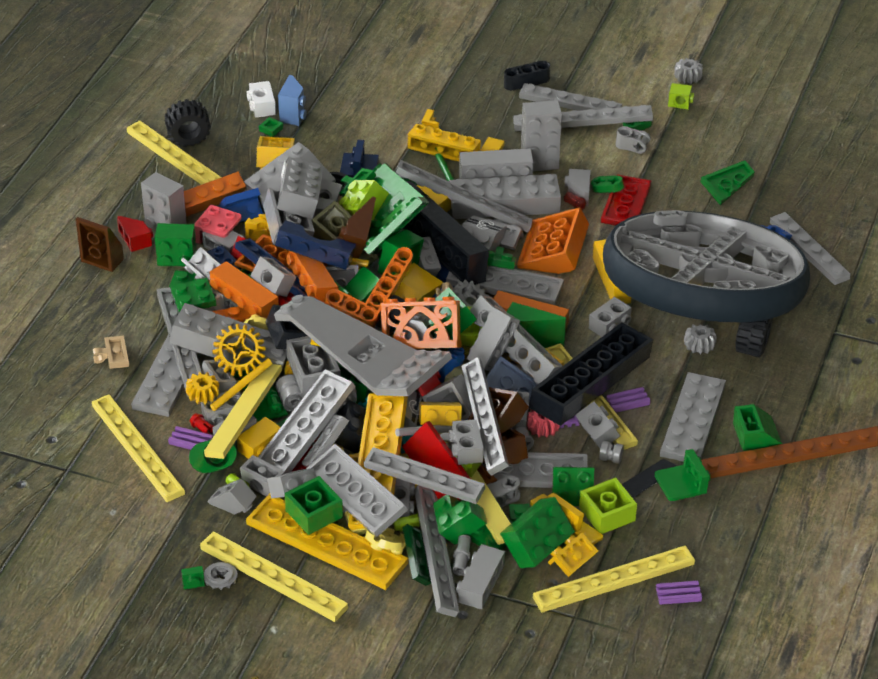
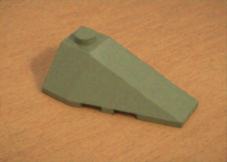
(329, 223)

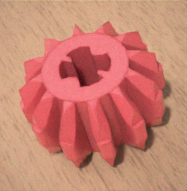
(541, 425)

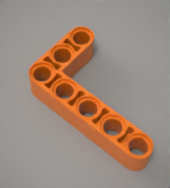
(378, 294)

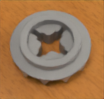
(224, 570)

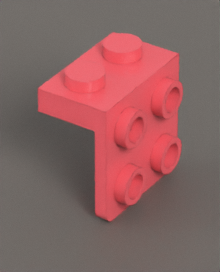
(216, 222)

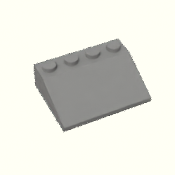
(271, 174)

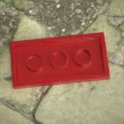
(626, 202)
(430, 449)

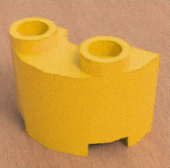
(256, 227)

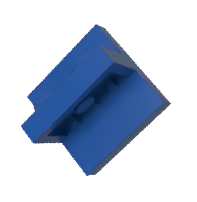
(244, 203)

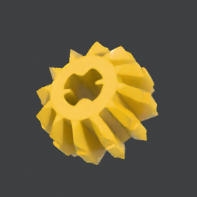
(202, 388)

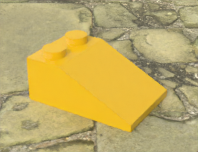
(270, 148)
(417, 284)

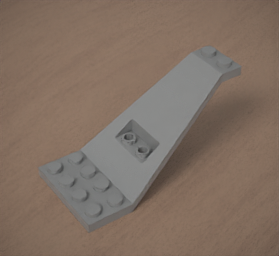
(368, 354)

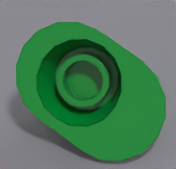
(206, 464)

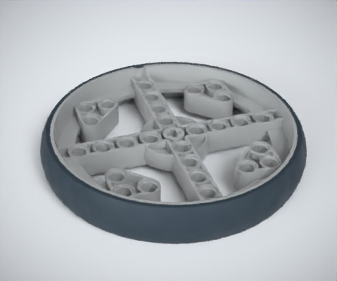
(740, 290)

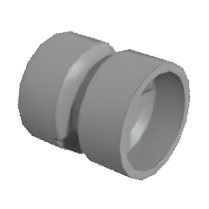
(289, 392)

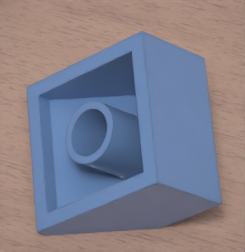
(291, 102)

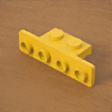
(575, 518)

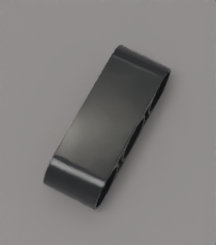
(532, 73)

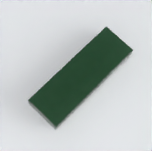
(416, 554)

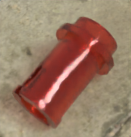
(574, 200)

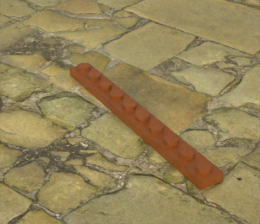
(791, 452)

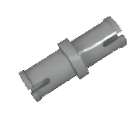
(461, 555)

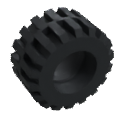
(185, 112)
(753, 337)

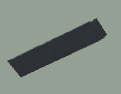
(646, 478)

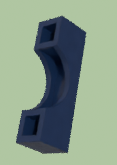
(333, 252)

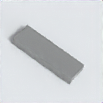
(326, 439)

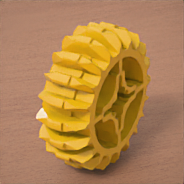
(230, 347)

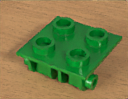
(270, 406)
(570, 481)

